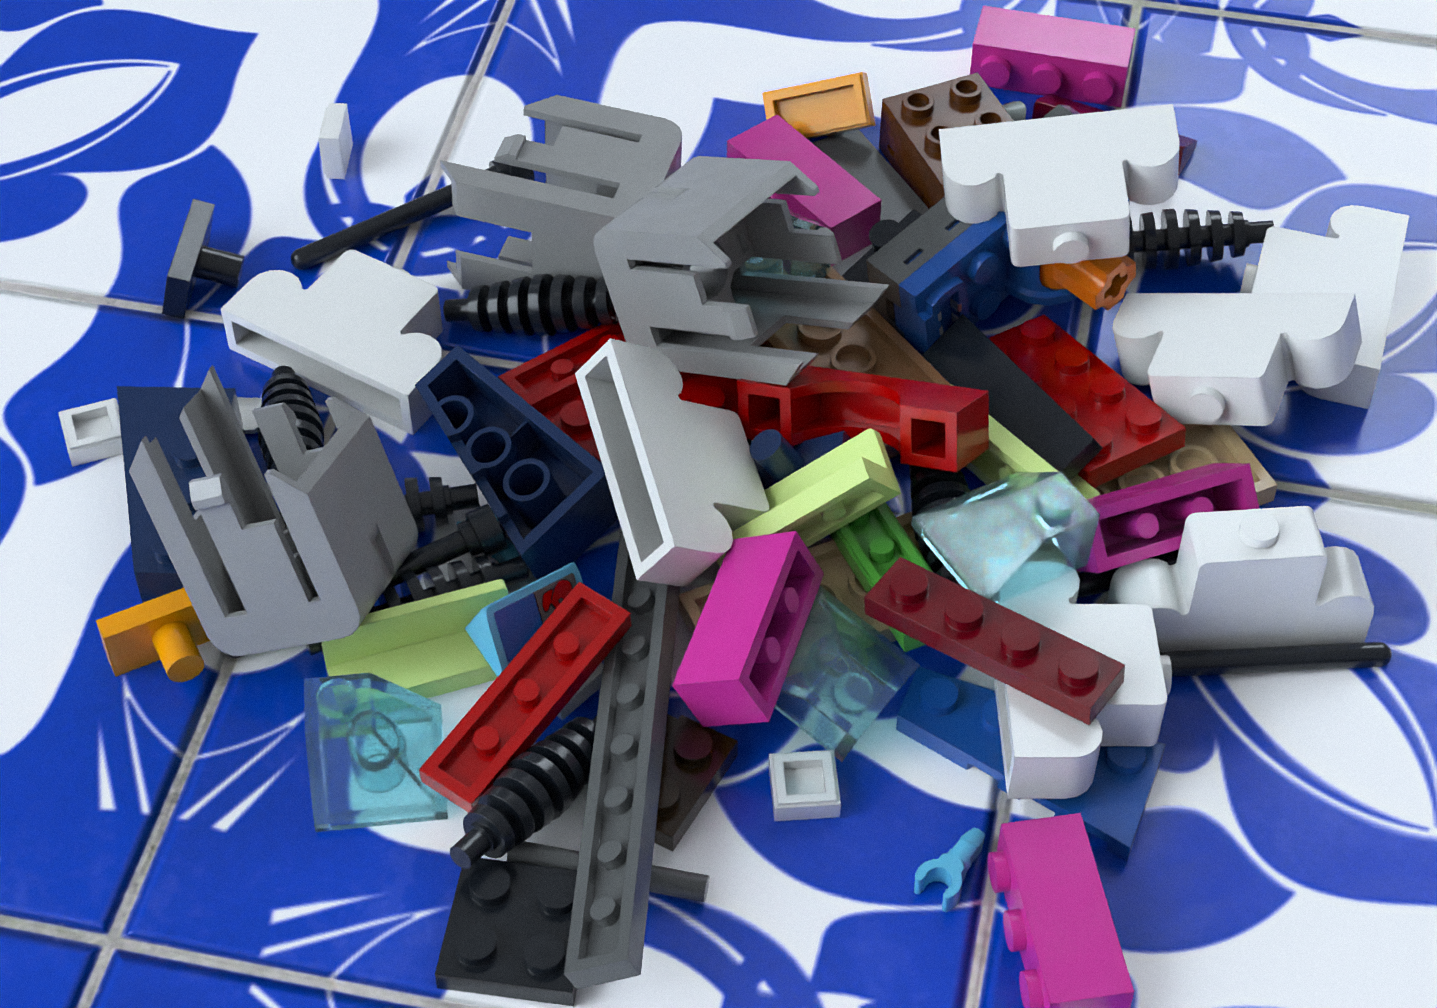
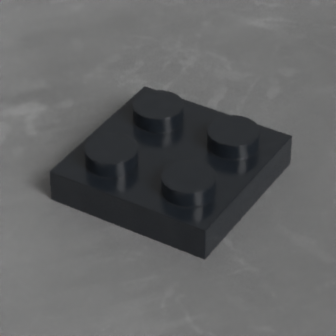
(509, 932)

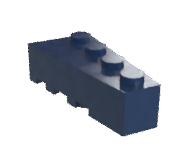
(156, 414)
(529, 471)

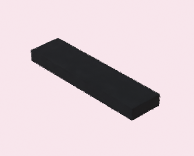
(1015, 400)

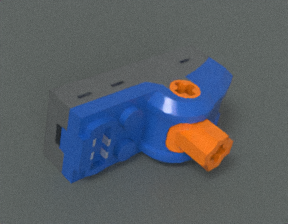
(960, 268)

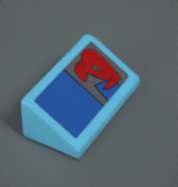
(510, 622)

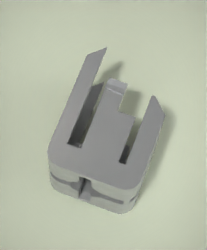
(595, 169)
(684, 280)
(239, 563)

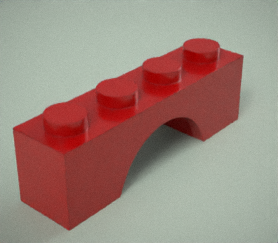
(922, 420)

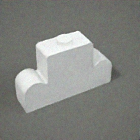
(1062, 179)
(1355, 257)
(351, 335)
(1234, 352)
(671, 464)
(1250, 584)
(1052, 752)

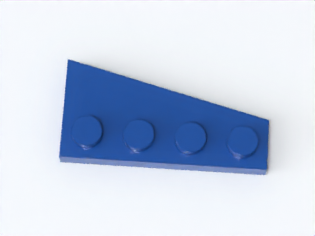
(963, 726)

